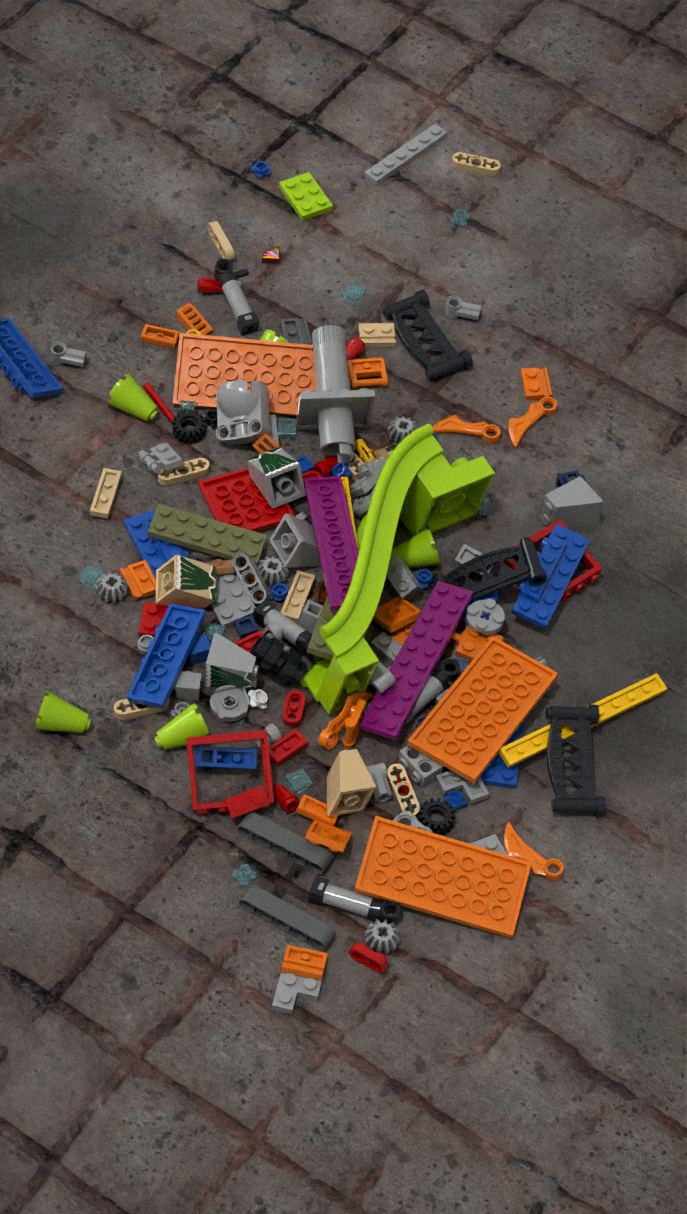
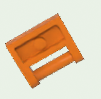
(367, 368)
(352, 724)

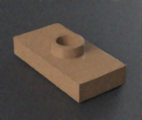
(222, 567)

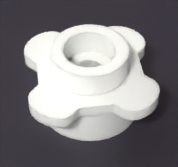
(258, 698)

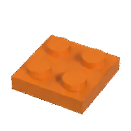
(396, 614)
(328, 835)

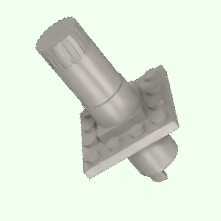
(334, 406)

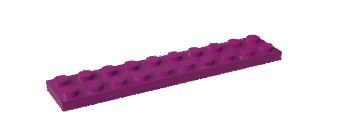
(332, 535)
(417, 660)

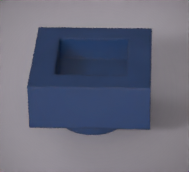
(245, 626)

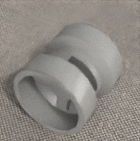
(272, 733)

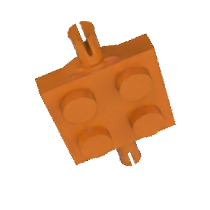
(471, 643)

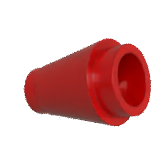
(208, 285)
(354, 348)
(325, 466)
(285, 798)

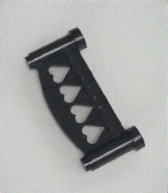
(415, 307)
(527, 568)
(584, 798)

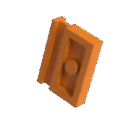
(535, 383)
(140, 580)
(304, 962)

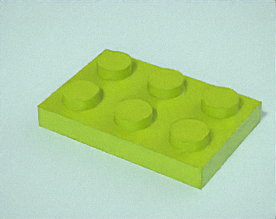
(305, 196)

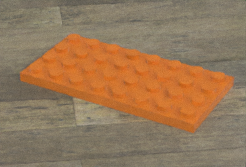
(210, 361)
(482, 709)
(443, 877)

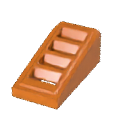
(189, 311)

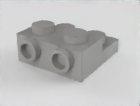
(367, 476)

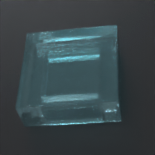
(353, 293)
(286, 427)
(90, 575)
(298, 781)

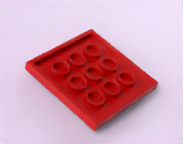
(238, 502)

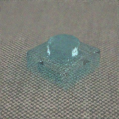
(210, 629)

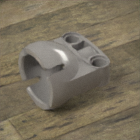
(241, 412)

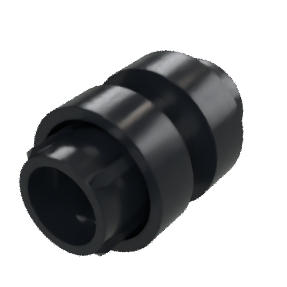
(285, 664)

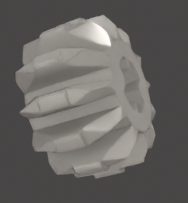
(400, 428)
(272, 570)
(111, 587)
(382, 936)

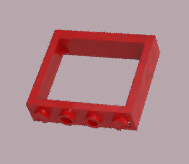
(587, 560)
(227, 738)

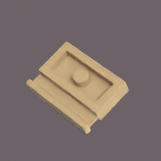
(377, 334)

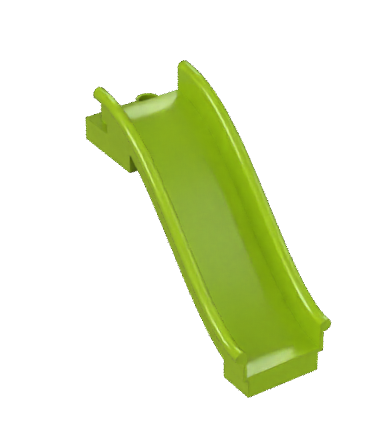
(425, 495)

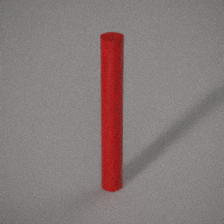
(159, 402)

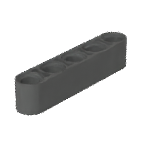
(285, 843)
(287, 917)

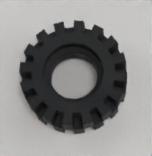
(189, 419)
(440, 808)

